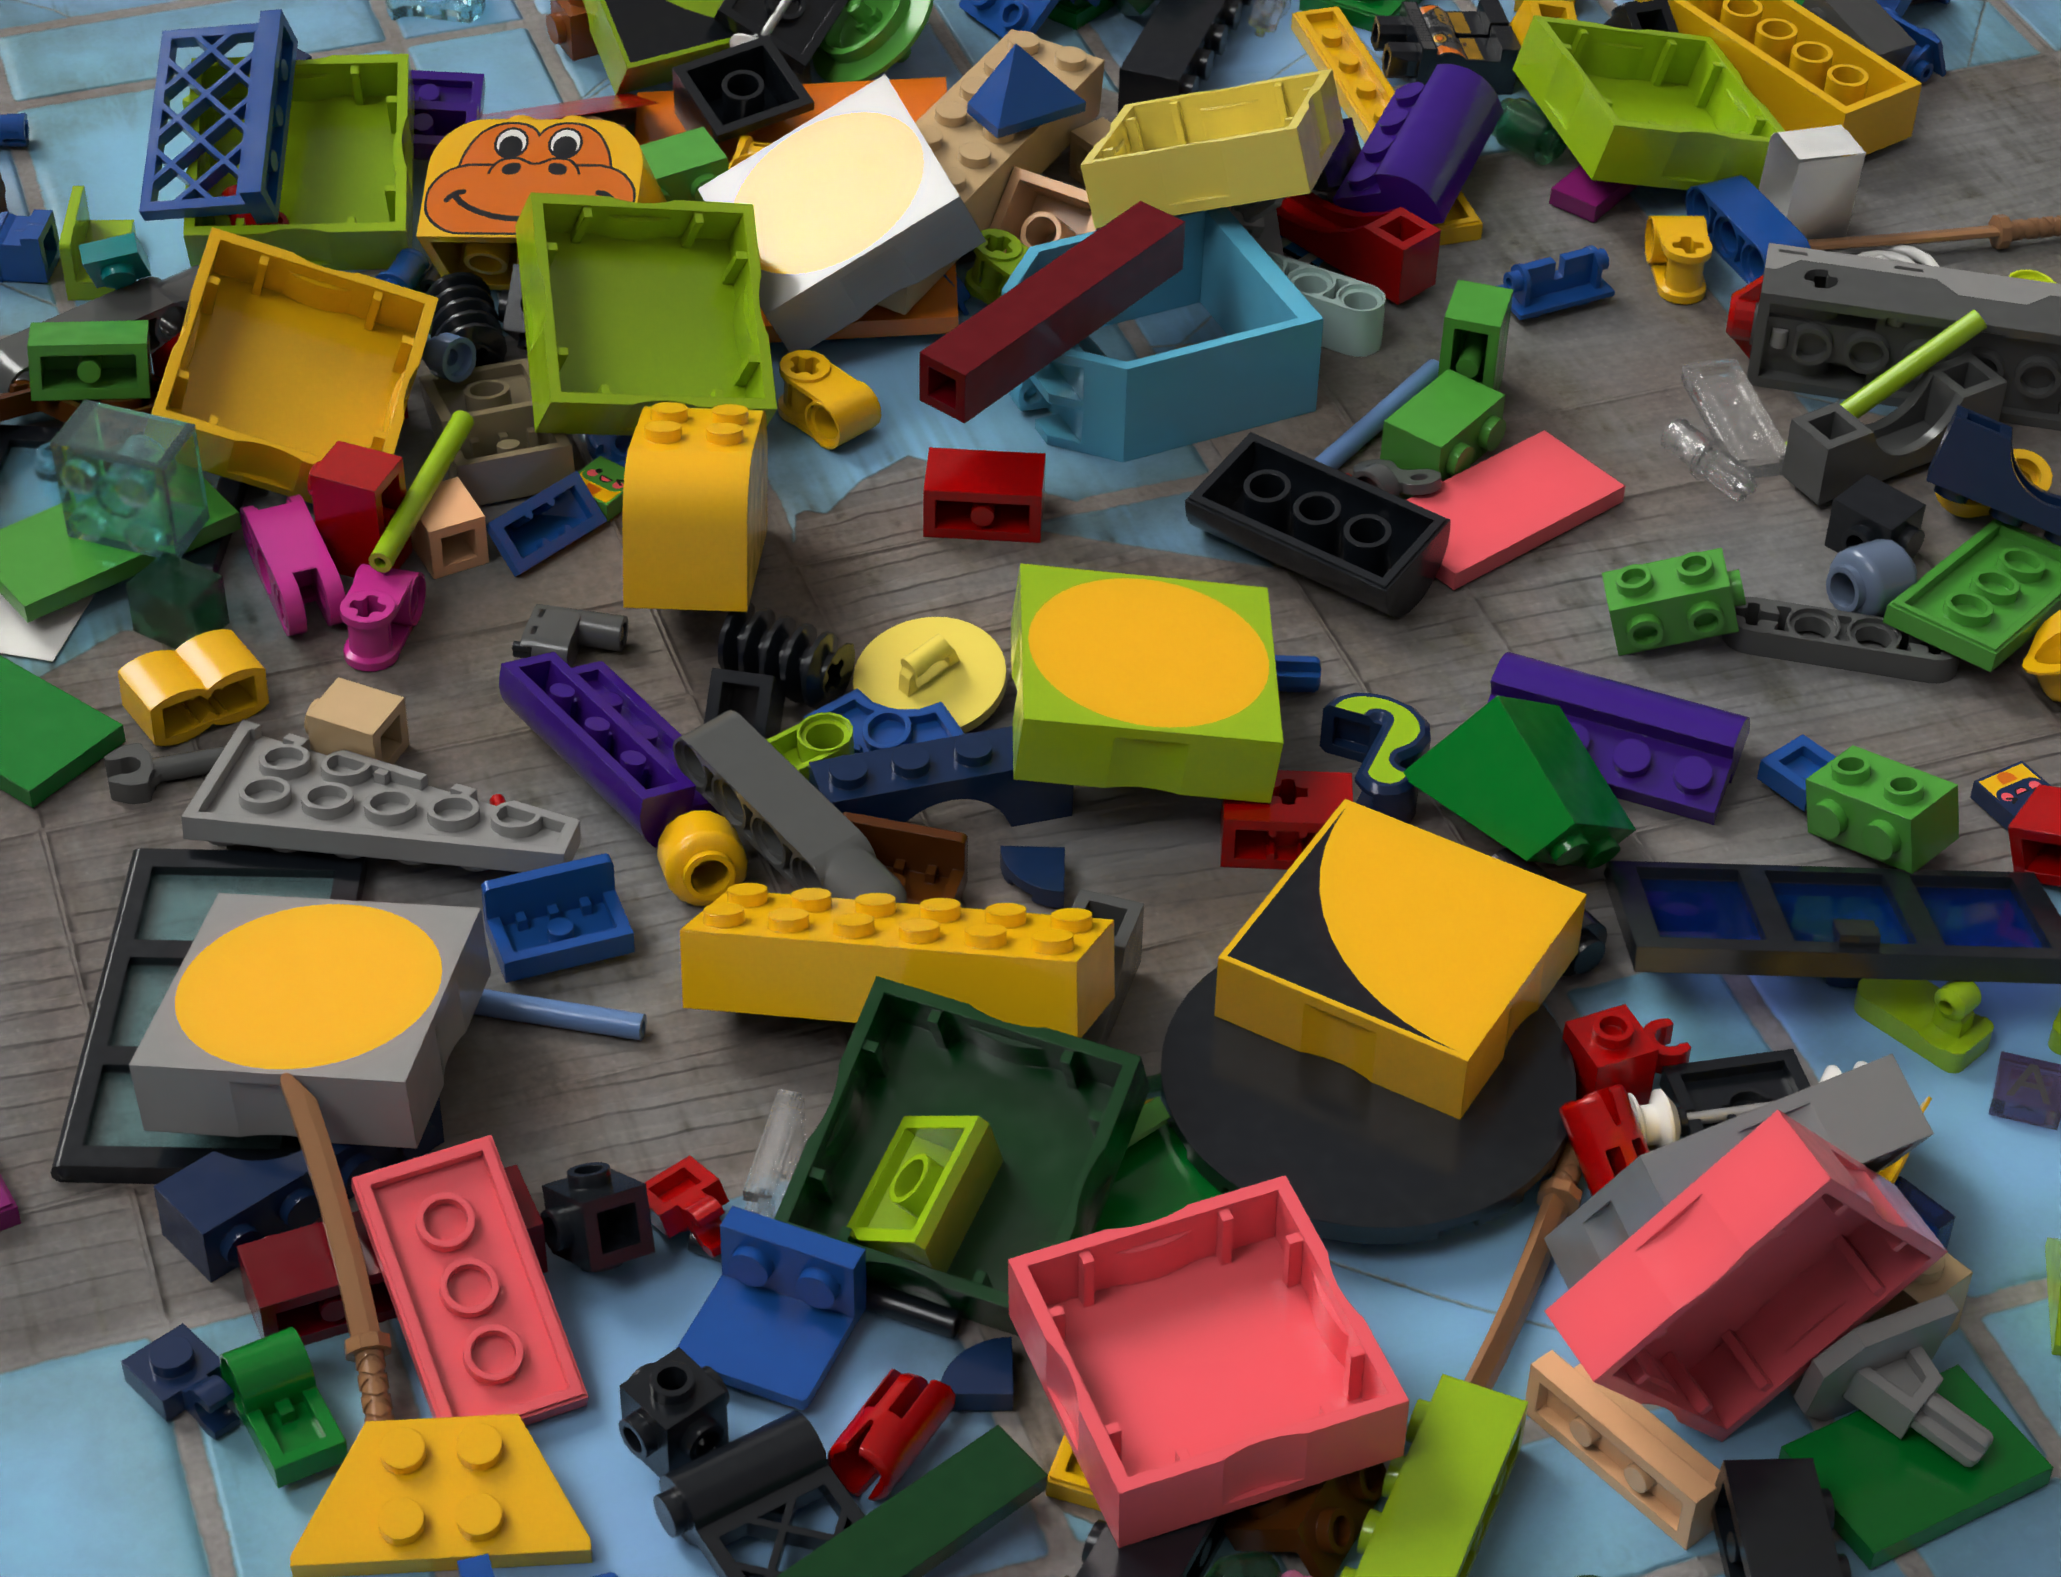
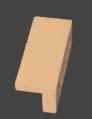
(1625, 1448)

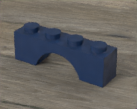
(1980, 465)
(915, 776)
(237, 1201)

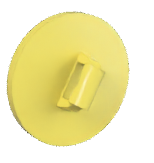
(934, 663)

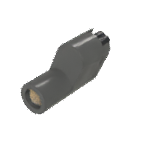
(568, 630)

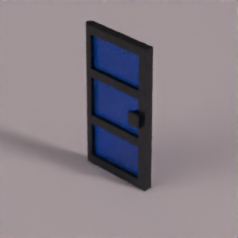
(1836, 922)

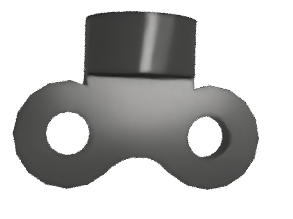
(1390, 478)

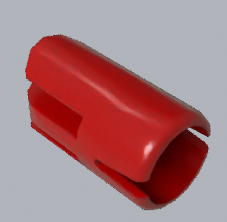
(1603, 1134)
(889, 1432)

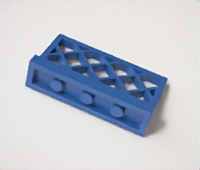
(264, 129)

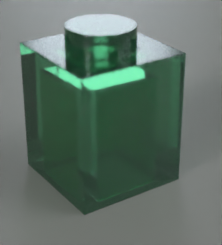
(176, 600)

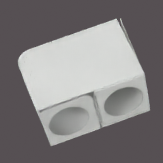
(1811, 180)

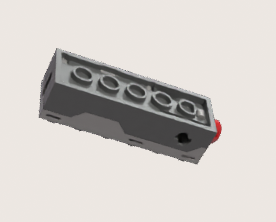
(1844, 319)

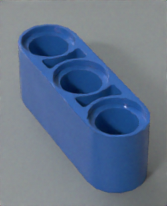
(1741, 223)

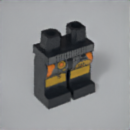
(1432, 36)

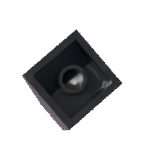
(738, 90)

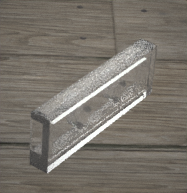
(1735, 414)

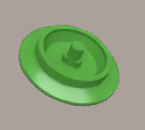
(870, 38)

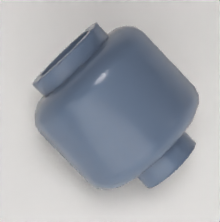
(1869, 577)

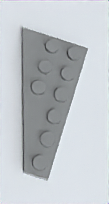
(364, 807)

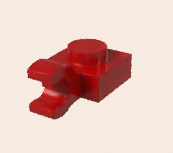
(688, 1200)

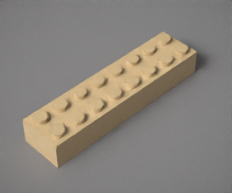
(982, 163)

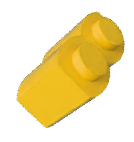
(192, 687)

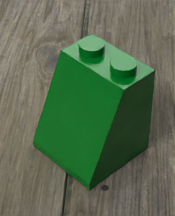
(1526, 784)

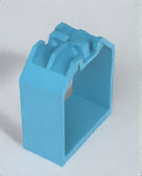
(1198, 391)

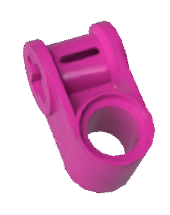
(380, 615)

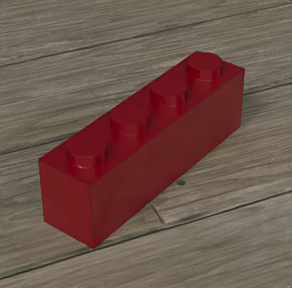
(295, 1283)

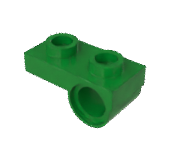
(283, 1407)

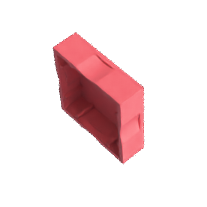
(1745, 1278)
(1205, 1361)

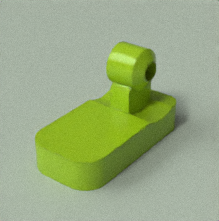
(1928, 1018)

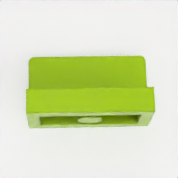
(80, 230)

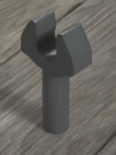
(135, 773)

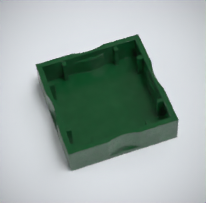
(1054, 1108)

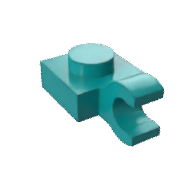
(115, 261)

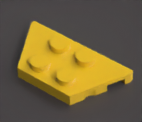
(439, 1494)

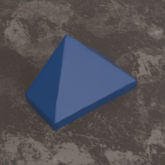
(1022, 96)
(545, 523)

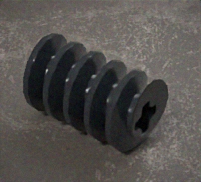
(470, 312)
(767, 646)

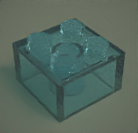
(130, 479)

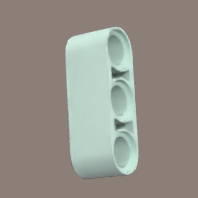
(1350, 307)

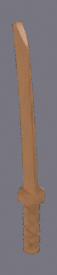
(1999, 231)
(1557, 1200)
(366, 1342)

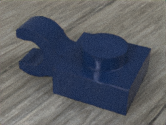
(182, 1375)

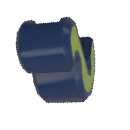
(1386, 740)

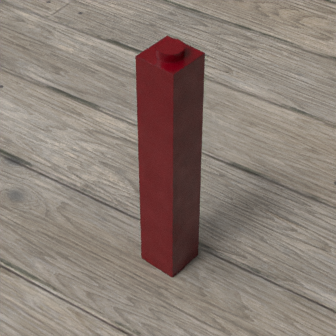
(1050, 311)

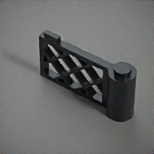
(748, 1488)

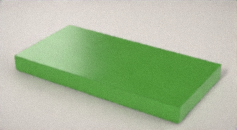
(50, 570)
(1983, 596)

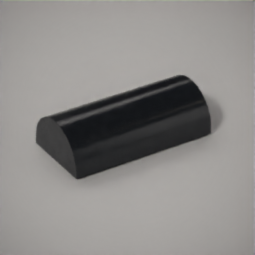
(1322, 524)

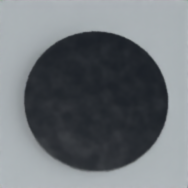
(1354, 1151)

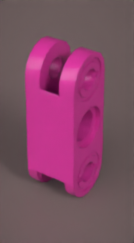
(292, 563)

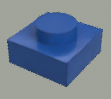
(1790, 766)

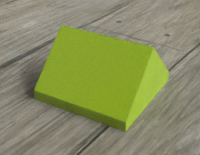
(928, 1188)

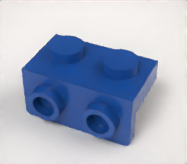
(555, 917)

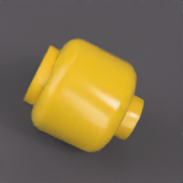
(701, 857)

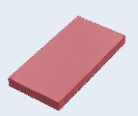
(1516, 504)
(468, 1286)

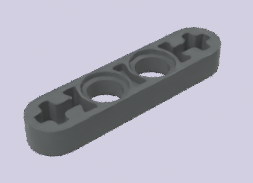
(1841, 645)

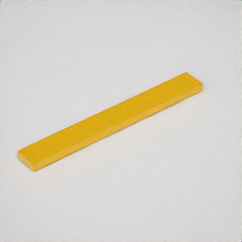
(1366, 93)

